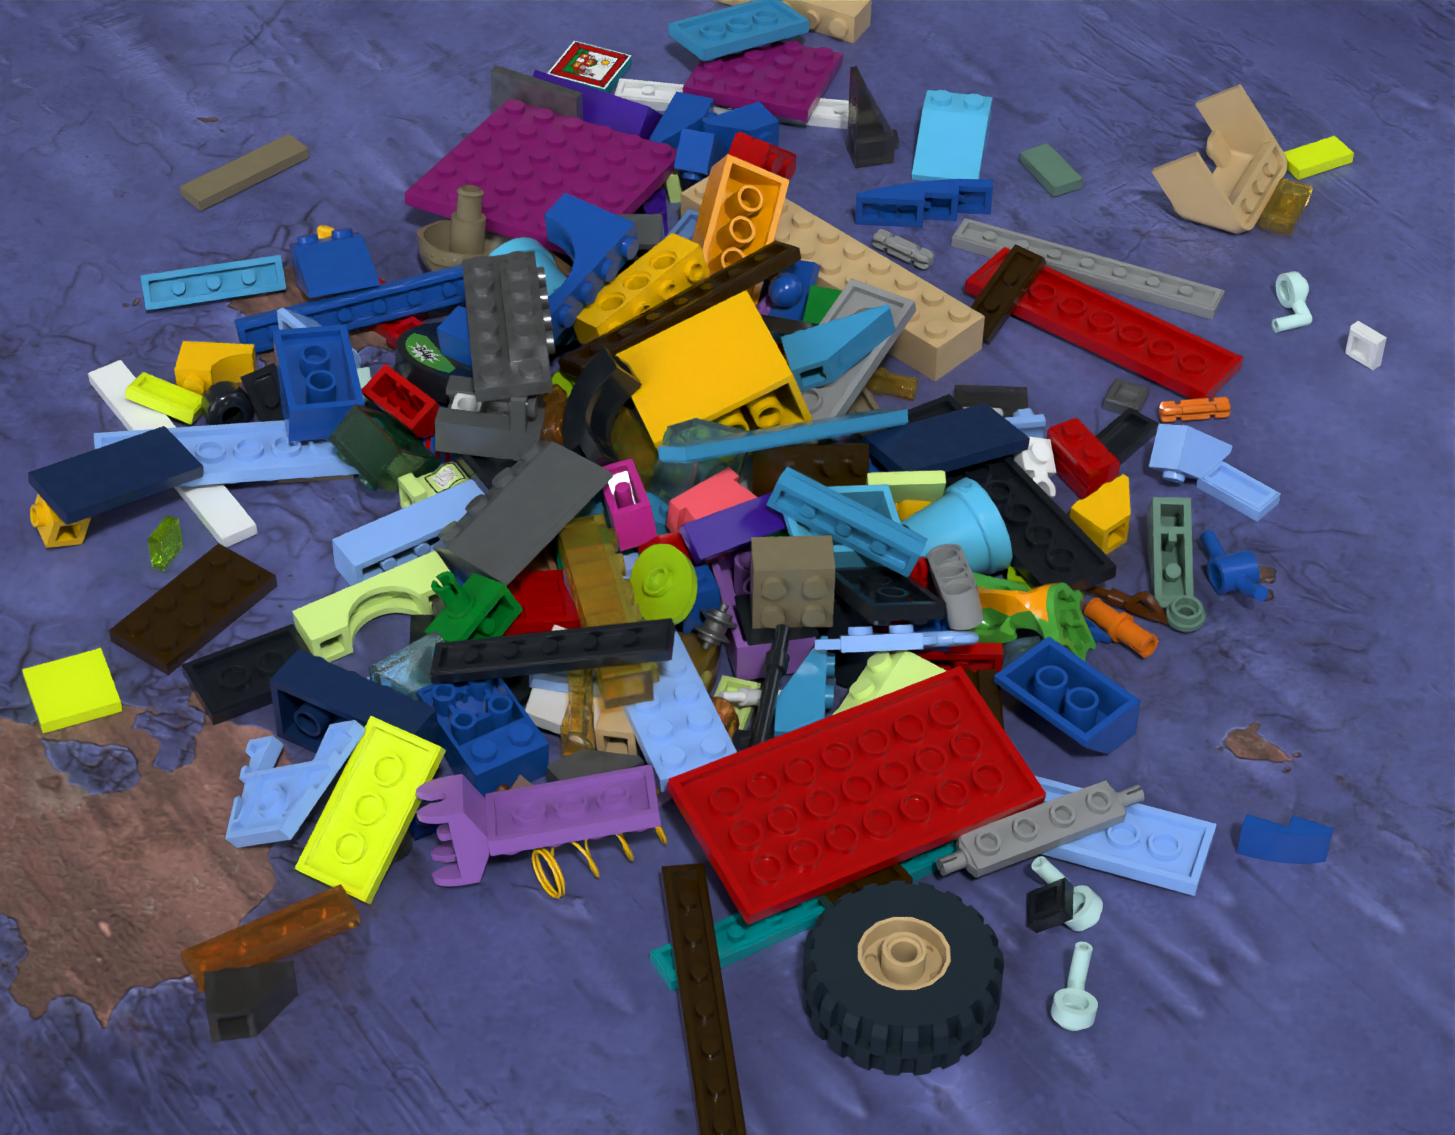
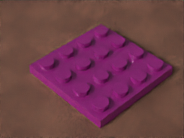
(780, 76)

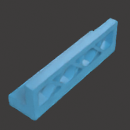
(213, 282)
(847, 522)

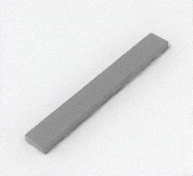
(1096, 269)

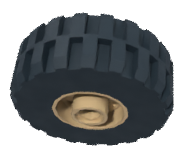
(902, 978)

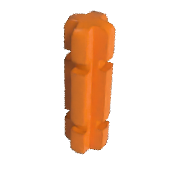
(1194, 409)

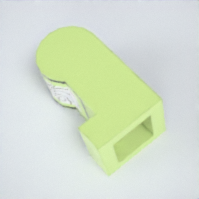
(417, 489)

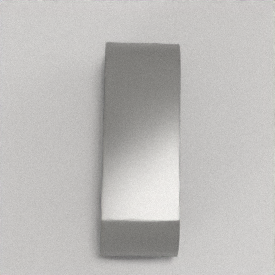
(955, 586)

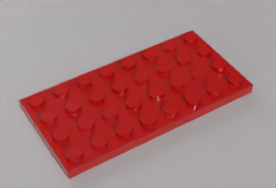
(854, 793)

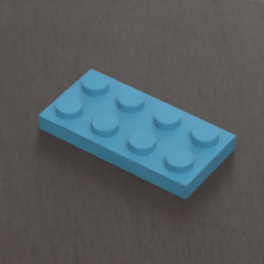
(738, 28)

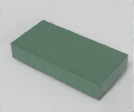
(1050, 170)

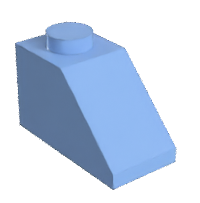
(1185, 452)

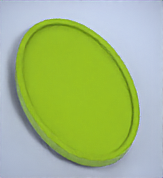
(664, 583)

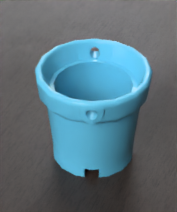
(968, 519)

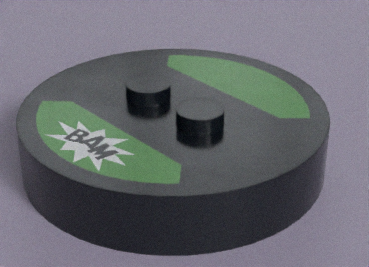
(422, 364)

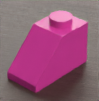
(628, 506)

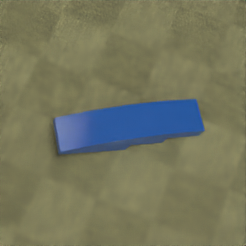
(924, 200)

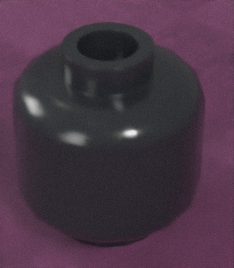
(226, 404)

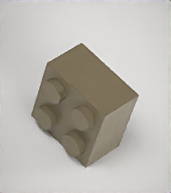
(792, 581)

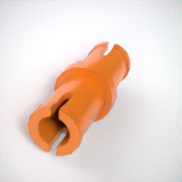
(1121, 627)

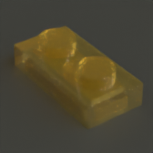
(1286, 206)

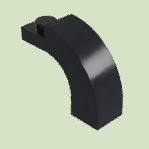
(594, 406)

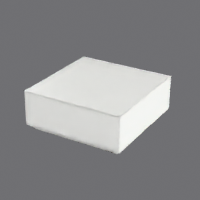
(1365, 345)

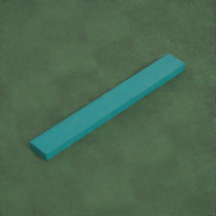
(739, 940)

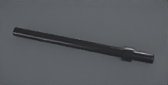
(775, 666)

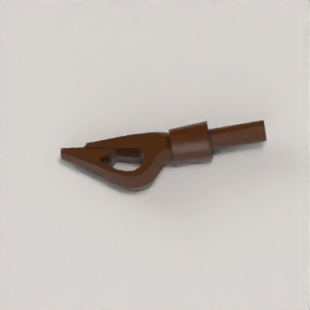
(1132, 603)

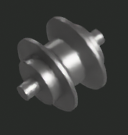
(715, 626)

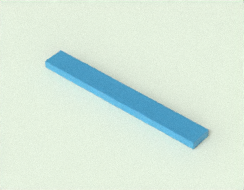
(781, 435)

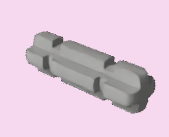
(903, 249)

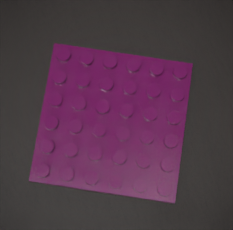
(533, 157)

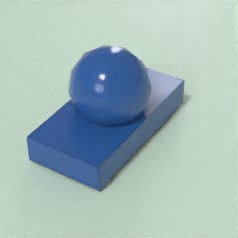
(791, 289)

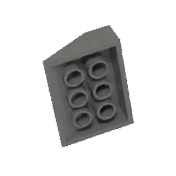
(520, 512)

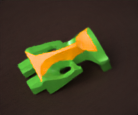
(1048, 609)

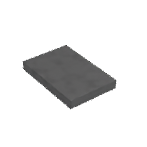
(534, 92)

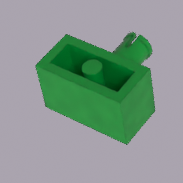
(473, 610)

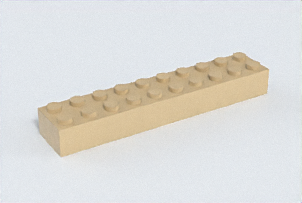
(941, 329)

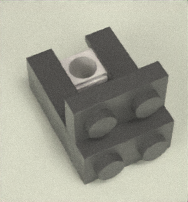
(487, 427)

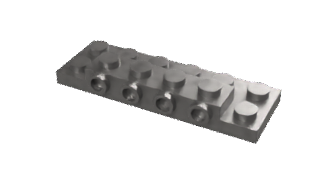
(508, 325)

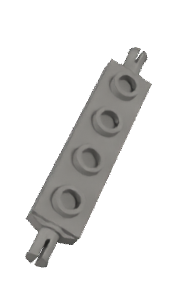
(1040, 829)

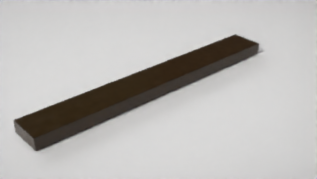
(686, 304)
(702, 1001)

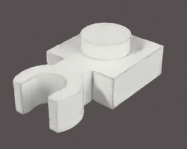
(1038, 463)

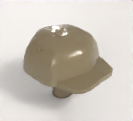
(461, 237)

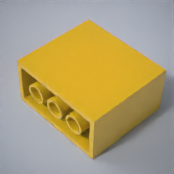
(715, 370)

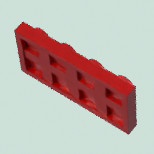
(543, 603)

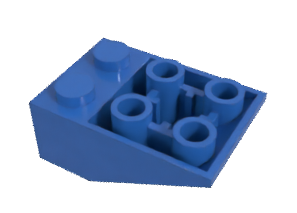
(486, 733)

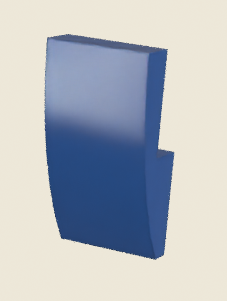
(1297, 844)

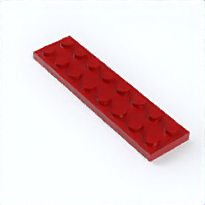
(1119, 331)

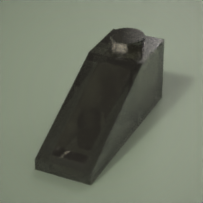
(868, 132)

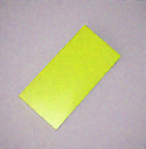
(370, 810)

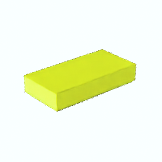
(1318, 157)
(165, 398)

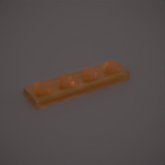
(273, 935)

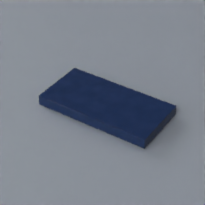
(947, 441)
(115, 475)

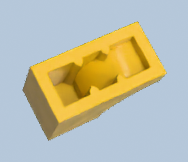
(209, 362)

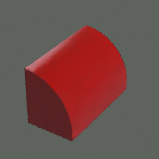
(402, 401)

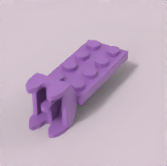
(532, 816)

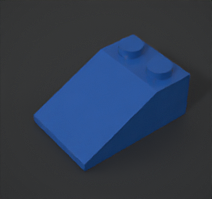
(332, 263)
(315, 379)

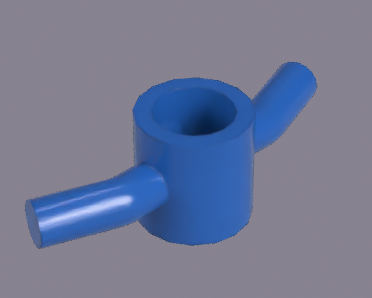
(1232, 570)

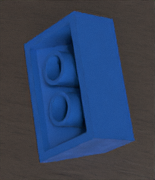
(1072, 696)

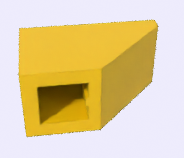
(1105, 514)

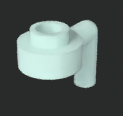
(1292, 292)
(1086, 903)
(1072, 1005)

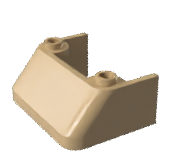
(1246, 169)

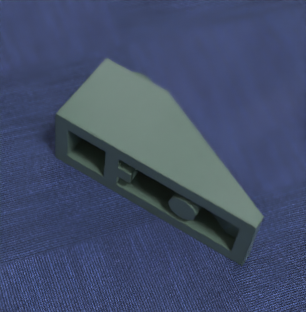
(1170, 548)

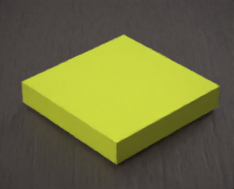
(72, 690)

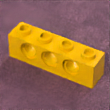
(646, 283)

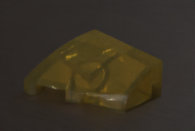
(578, 720)

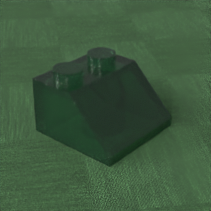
(380, 448)

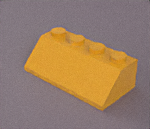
(738, 214)

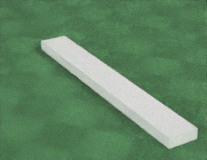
(658, 95)
(211, 502)

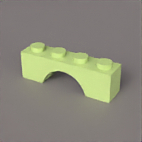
(333, 621)

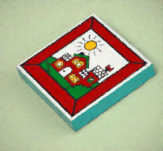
(592, 66)

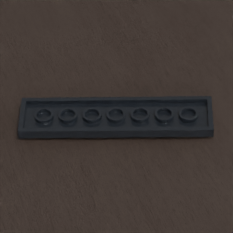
(1042, 536)

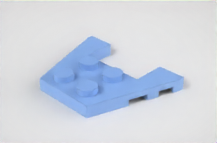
(282, 797)

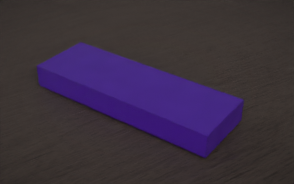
(731, 528)

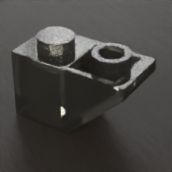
(247, 998)

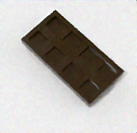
(193, 609)

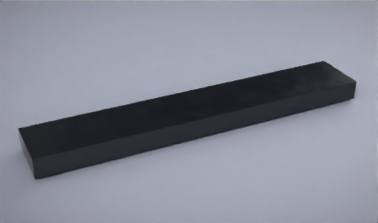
(553, 651)

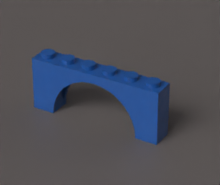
(598, 247)

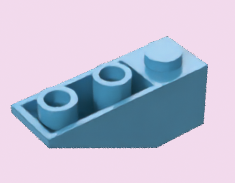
(830, 349)
(806, 693)

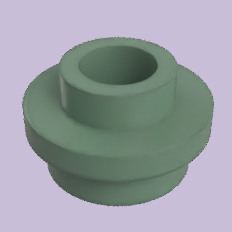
(1185, 613)

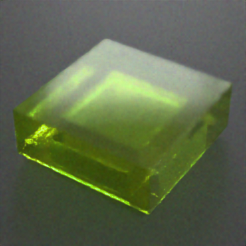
(165, 543)

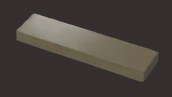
(244, 172)

